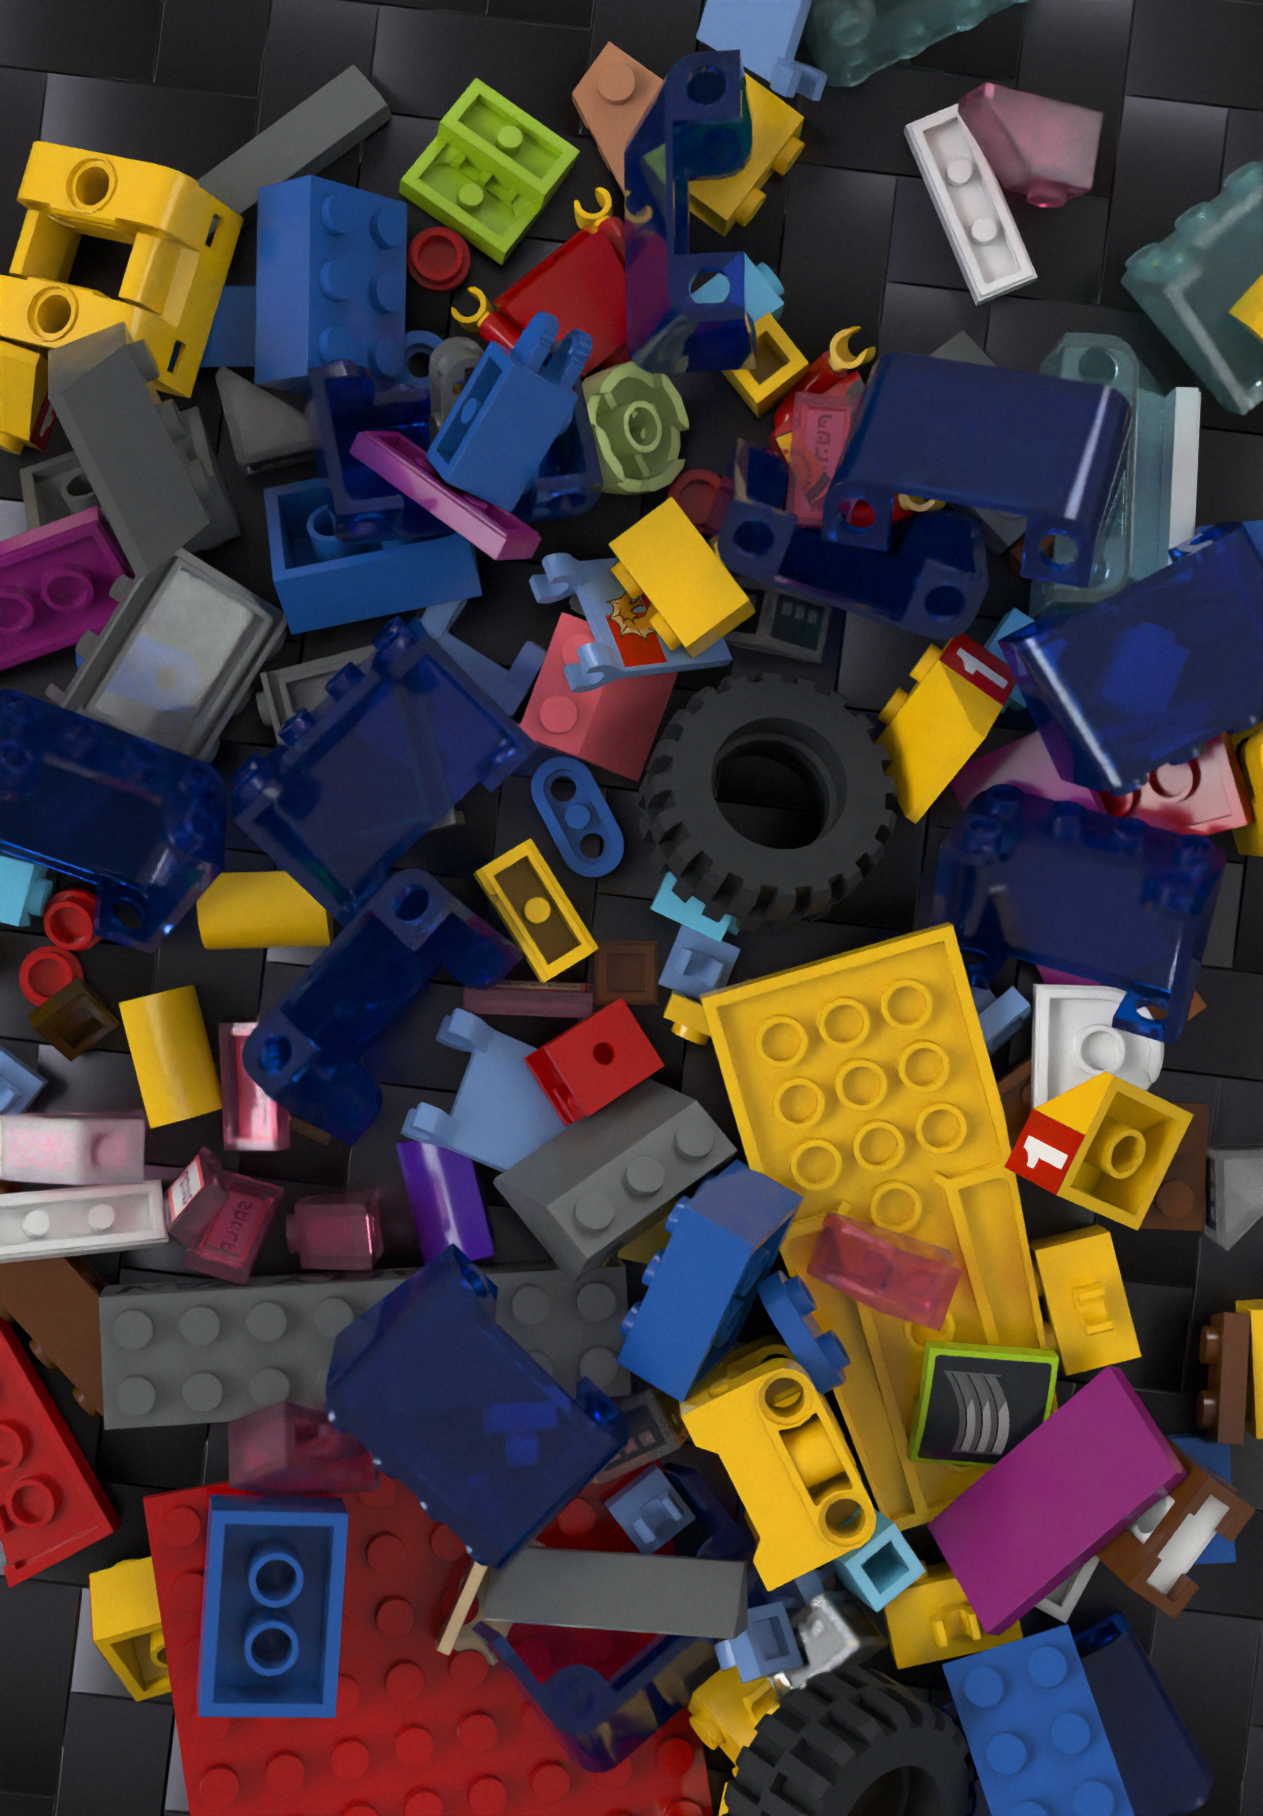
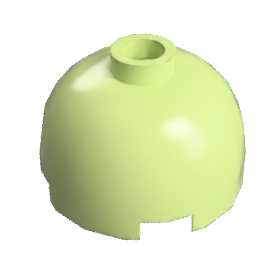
(635, 428)

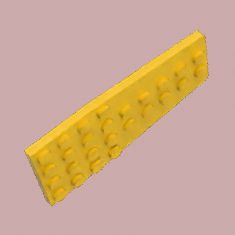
(882, 1105)

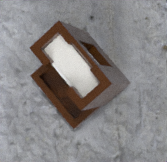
(1174, 1532)

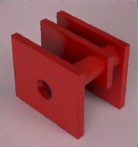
(593, 1062)

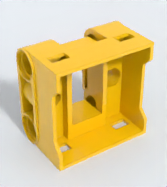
(169, 275)
(782, 1459)

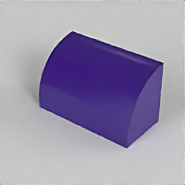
(446, 1200)

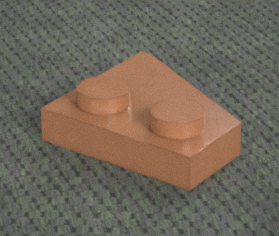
(613, 101)

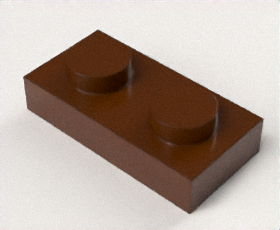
(1182, 1192)
(1223, 1404)

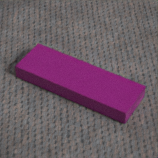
(479, 521)

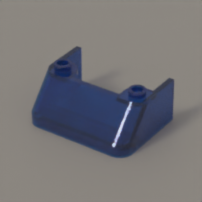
(608, 1720)

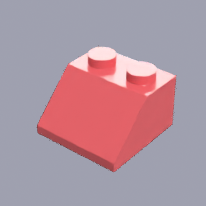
(600, 726)

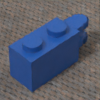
(511, 413)

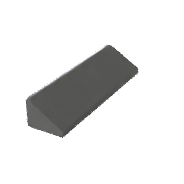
(298, 143)
(621, 1592)

